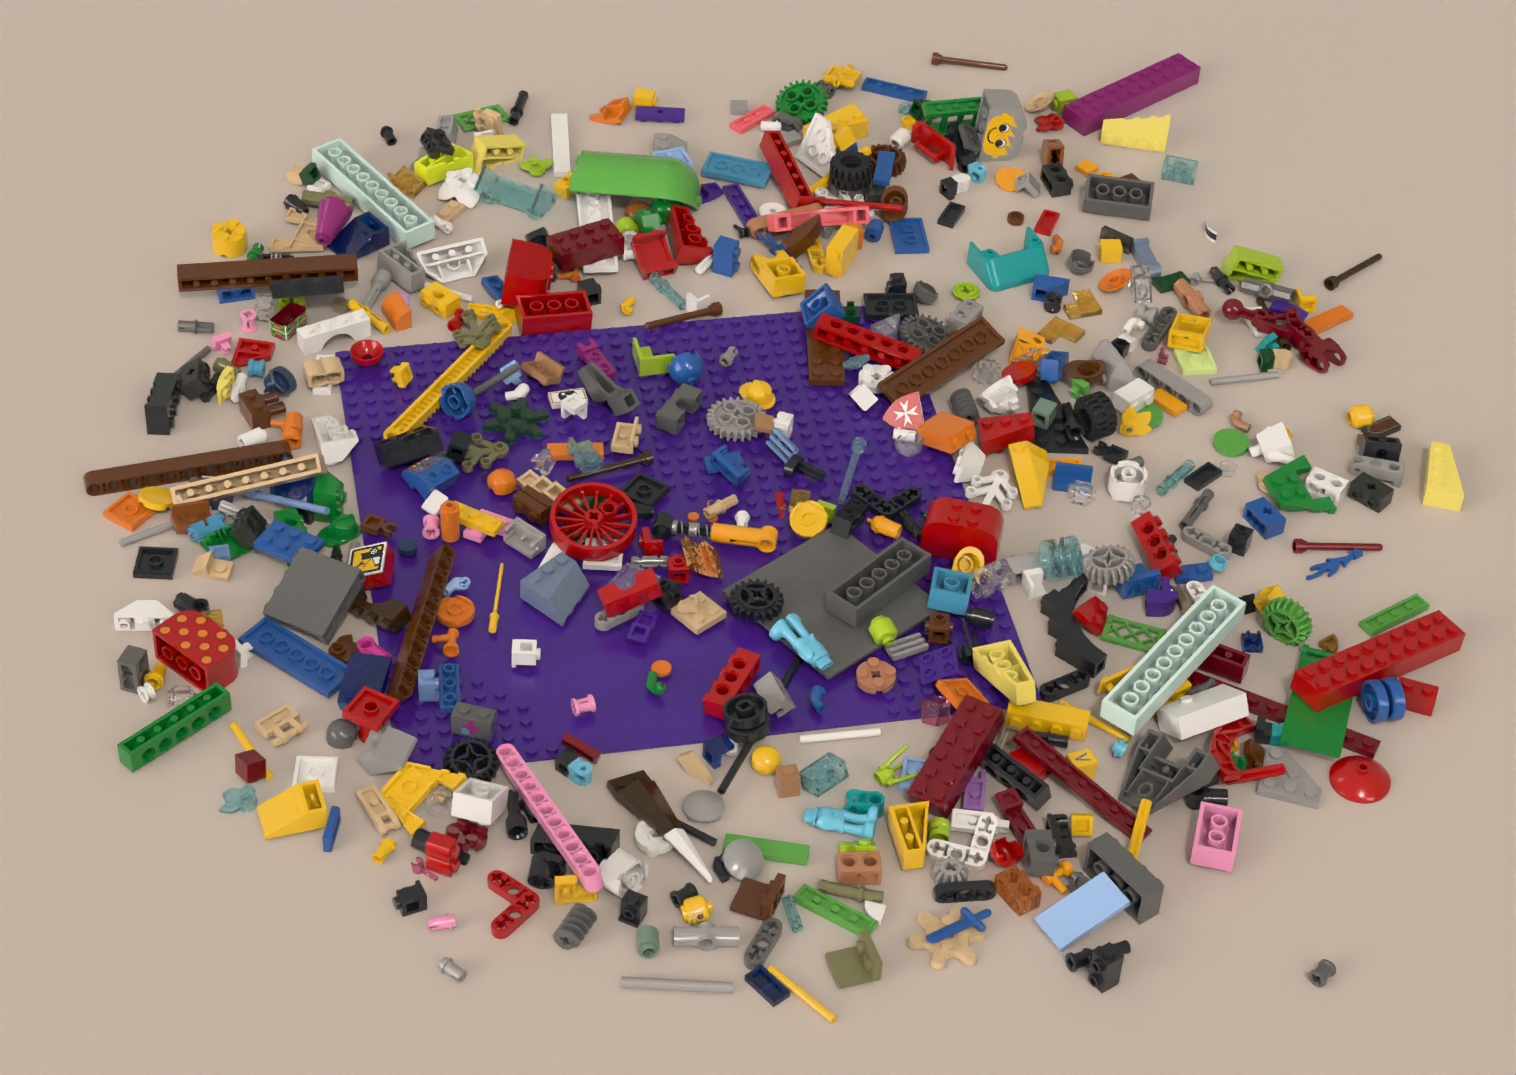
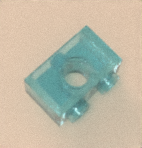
(1179, 169)

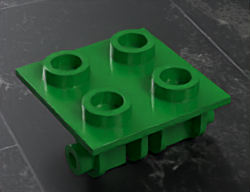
(224, 537)

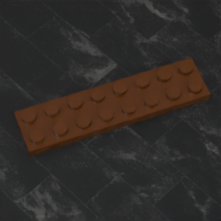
(824, 359)
(943, 361)

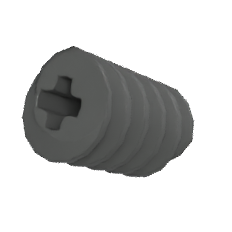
(964, 405)
(575, 926)

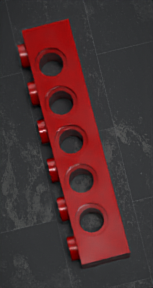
(864, 341)

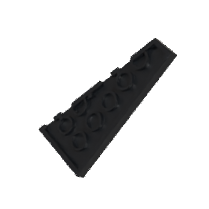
(1055, 437)

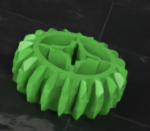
(1286, 621)

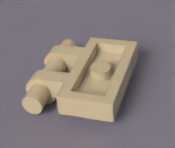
(491, 119)
(277, 721)

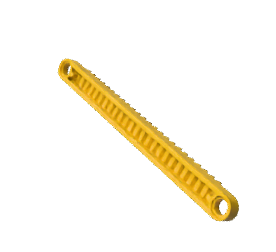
(458, 372)

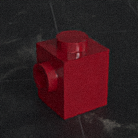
(250, 766)

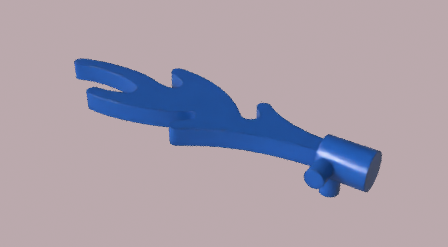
(772, 243)
(1333, 564)

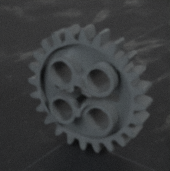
(922, 332)

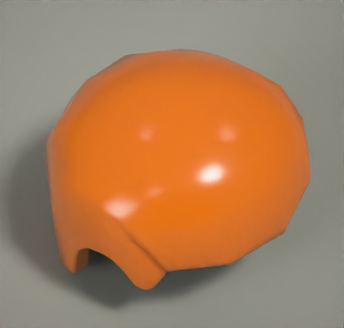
(502, 481)

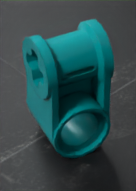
(864, 801)

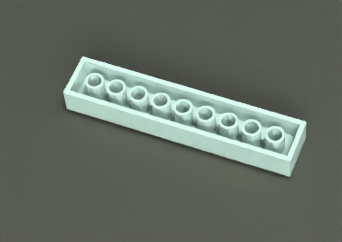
(373, 192)
(1172, 660)

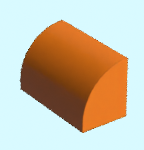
(397, 312)

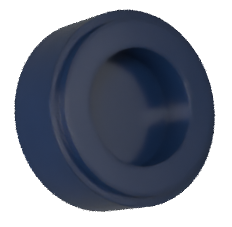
(407, 547)

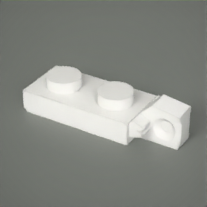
(967, 820)

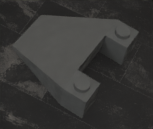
(1162, 780)

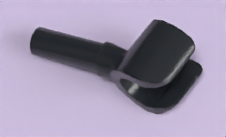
(743, 232)

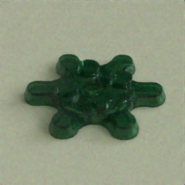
(513, 428)

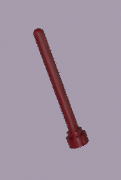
(1300, 546)

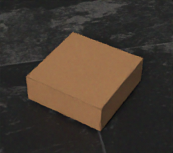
(763, 423)

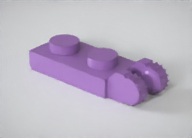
(975, 793)

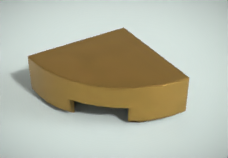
(1329, 644)

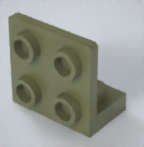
(857, 963)

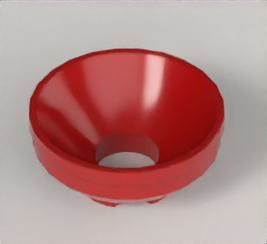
(366, 349)

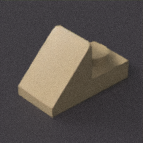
(212, 568)

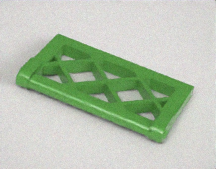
(463, 122)
(1121, 640)

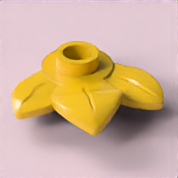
(1137, 421)

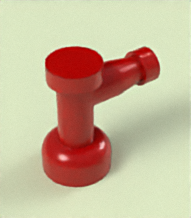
(455, 323)

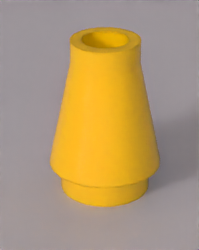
(156, 676)

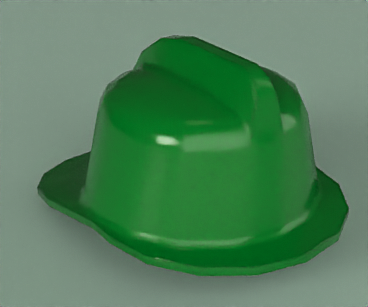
(341, 530)

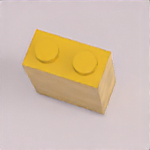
(841, 251)

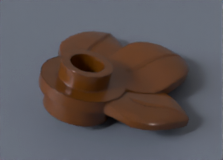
(343, 648)

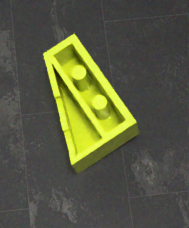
(435, 169)

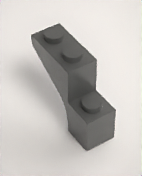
(603, 388)

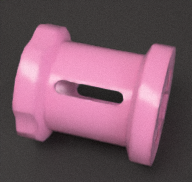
(248, 321)
(431, 525)
(583, 705)

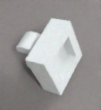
(243, 653)

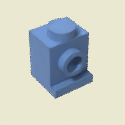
(428, 685)

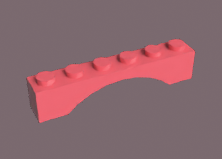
(829, 217)

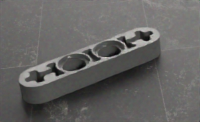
(1158, 328)

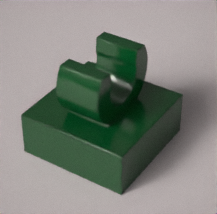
(851, 313)

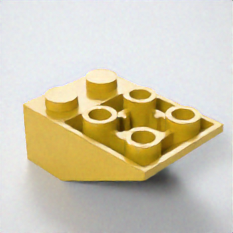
(294, 811)

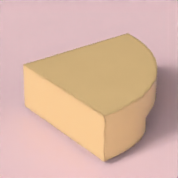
(689, 604)

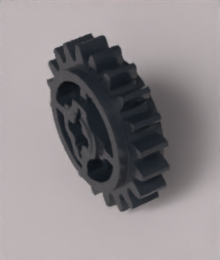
(756, 600)

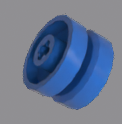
(1383, 700)

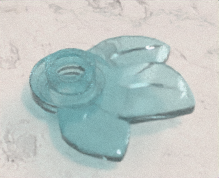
(239, 799)

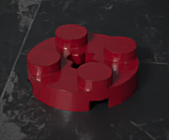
(468, 834)

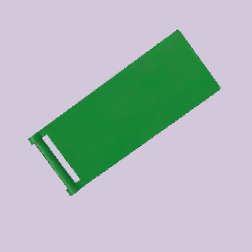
(1314, 731)

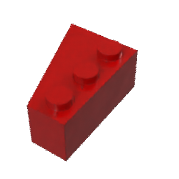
(999, 431)

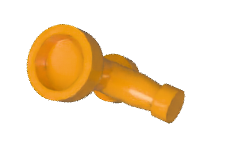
(1065, 869)

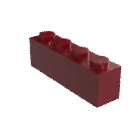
(1227, 663)

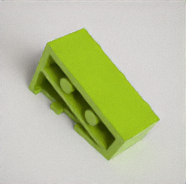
(1253, 264)

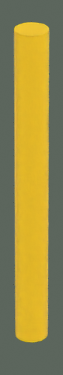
(1102, 725)
(247, 744)
(803, 995)

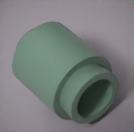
(648, 941)

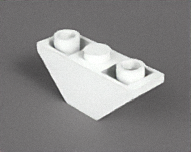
(968, 463)
(141, 616)

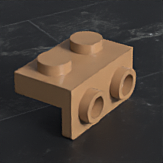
(544, 369)

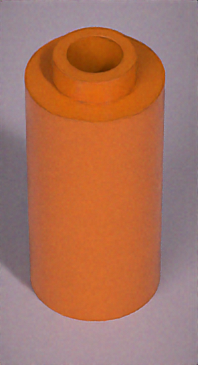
(450, 521)

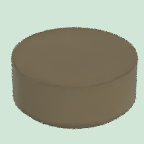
(340, 305)

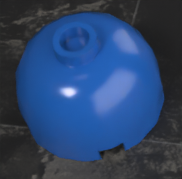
(686, 368)
(458, 400)

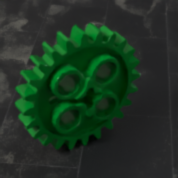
(804, 98)

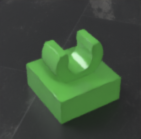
(1079, 388)

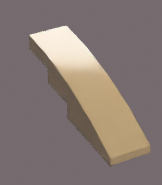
(544, 486)

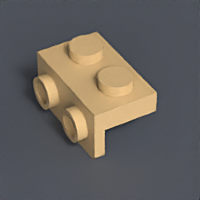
(626, 437)

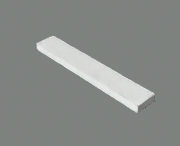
(560, 144)

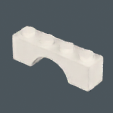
(314, 336)

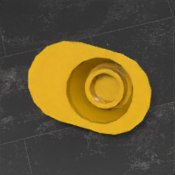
(759, 392)
(968, 560)

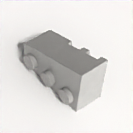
(402, 266)

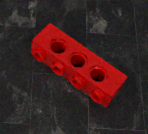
(1156, 545)
(733, 681)

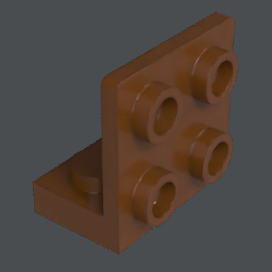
(758, 898)

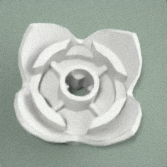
(460, 185)

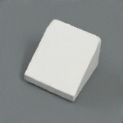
(433, 502)

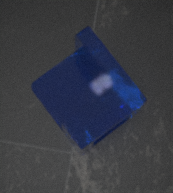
(715, 748)

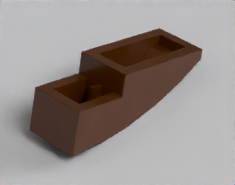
(803, 237)

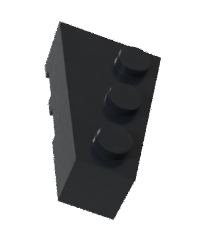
(408, 446)

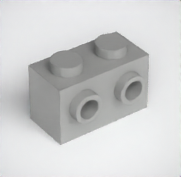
(964, 314)

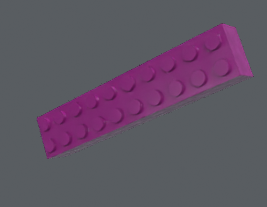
(1131, 93)

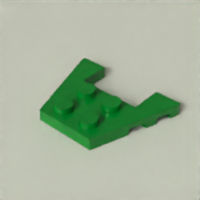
(1289, 491)

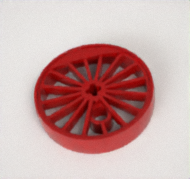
(593, 521)

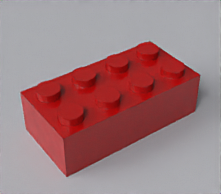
(553, 312)

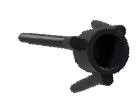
(966, 653)

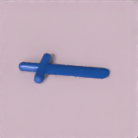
(969, 920)

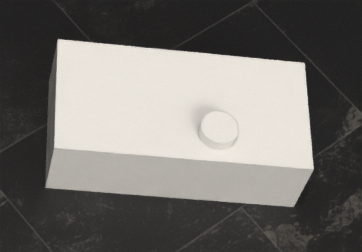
(1202, 711)

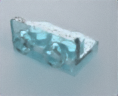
(584, 455)

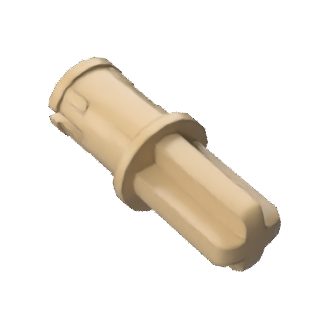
(720, 506)

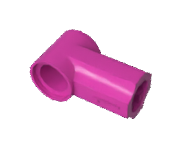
(368, 646)

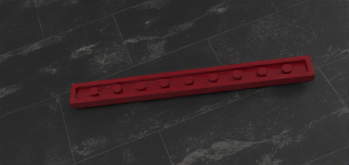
(1277, 712)

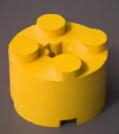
(229, 238)

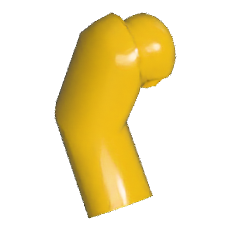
(626, 305)

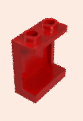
(653, 254)

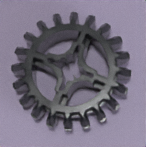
(480, 755)

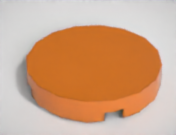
(456, 611)

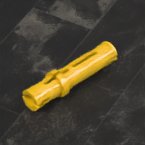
(375, 320)

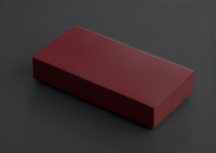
(582, 749)

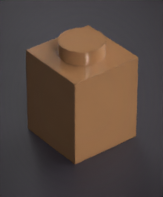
(787, 781)

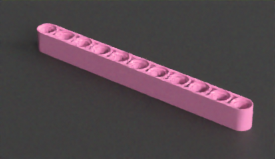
(550, 818)

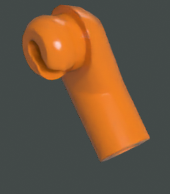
(1058, 244)

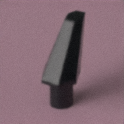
(336, 553)

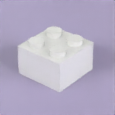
(479, 801)

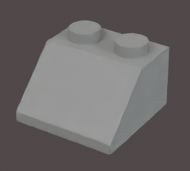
(386, 750)

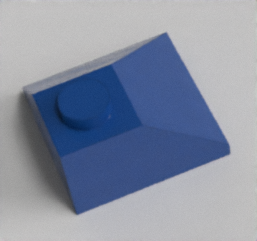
(820, 302)

